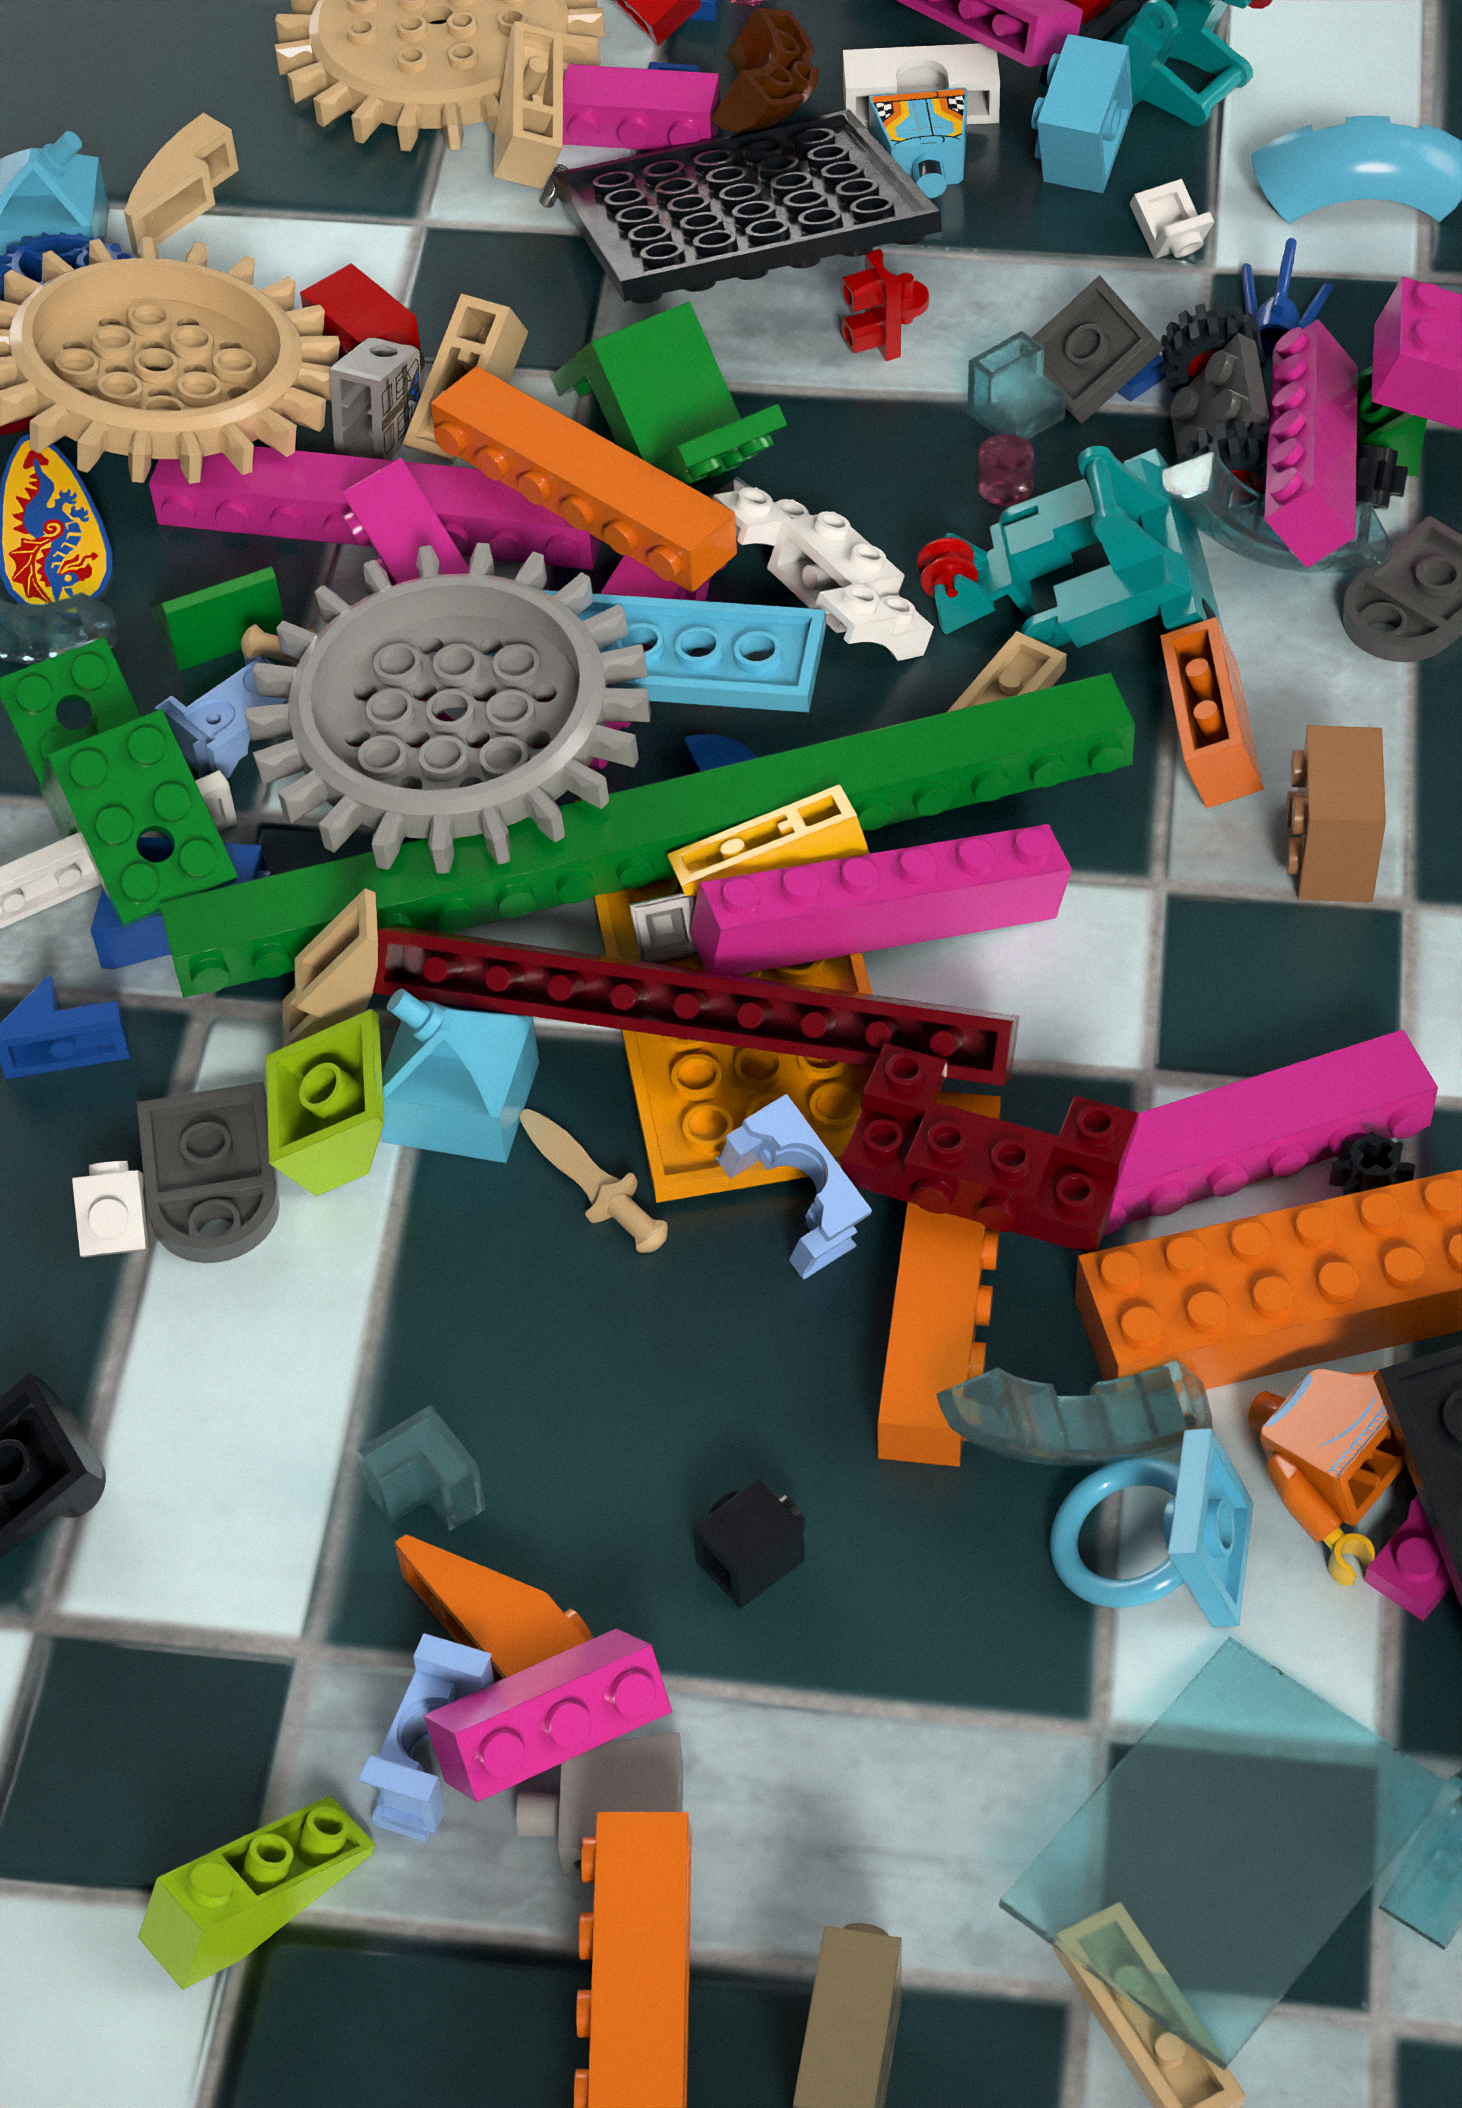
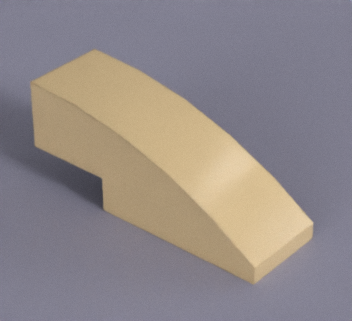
(180, 180)
(334, 972)

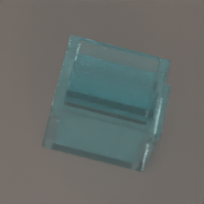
(1010, 390)
(421, 1464)

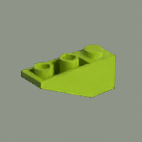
(248, 1890)

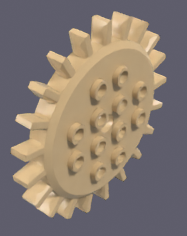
(416, 74)
(95, 347)

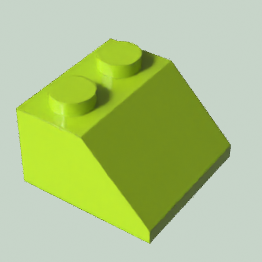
(326, 1104)

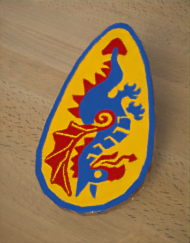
(50, 530)

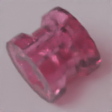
(1005, 469)

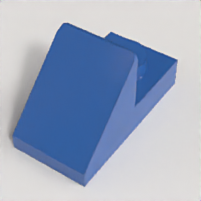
(46, 1039)

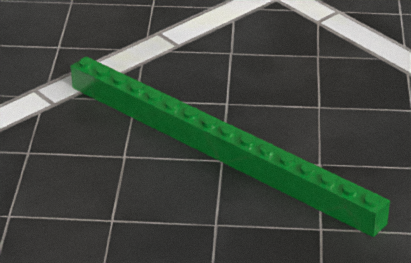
(886, 774)

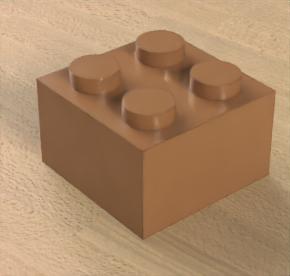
(1337, 813)

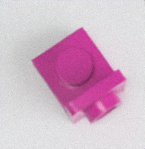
(1411, 1566)

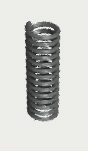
(552, 200)

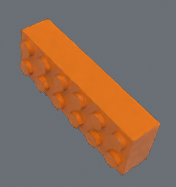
(1281, 1286)

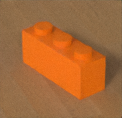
(1211, 713)

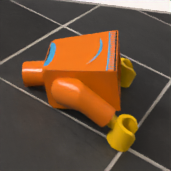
(1329, 1457)

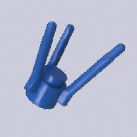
(1279, 313)

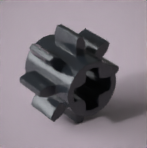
(1378, 476)
(1370, 1165)

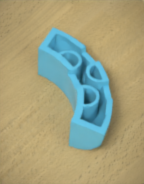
(1361, 162)

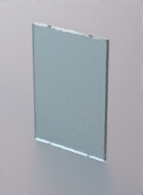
(1224, 1850)

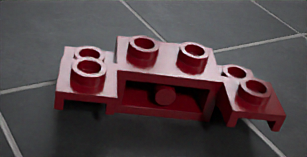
(986, 1166)

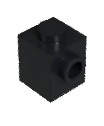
(750, 1541)

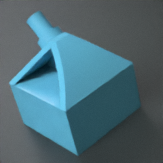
(51, 193)
(457, 1078)

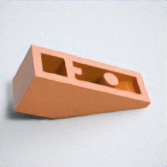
(489, 1608)

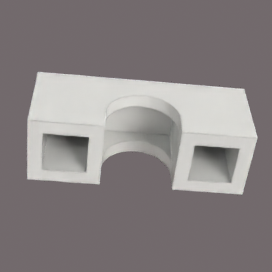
(923, 69)

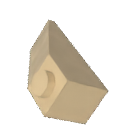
(530, 107)
(478, 336)

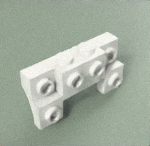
(832, 571)

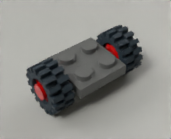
(1220, 390)

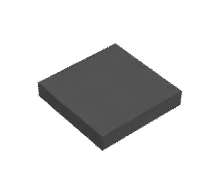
(1094, 348)

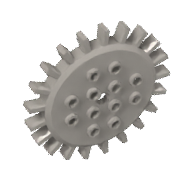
(445, 784)

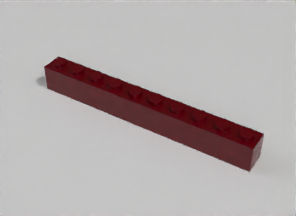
(691, 1003)

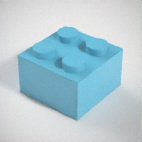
(1083, 113)

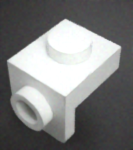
(1170, 220)
(110, 1210)

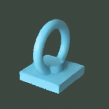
(1203, 1531)

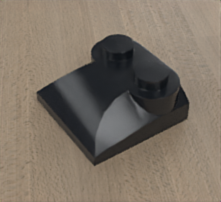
(43, 1462)

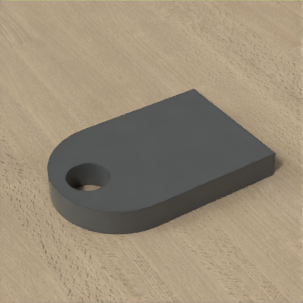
(1412, 592)
(209, 1163)

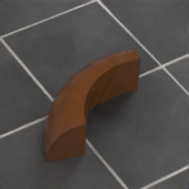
(772, 72)

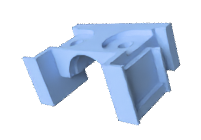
(214, 727)
(784, 1138)
(409, 1797)

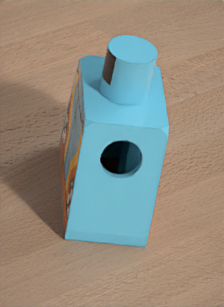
(923, 134)

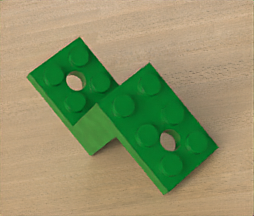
(668, 397)
(115, 781)

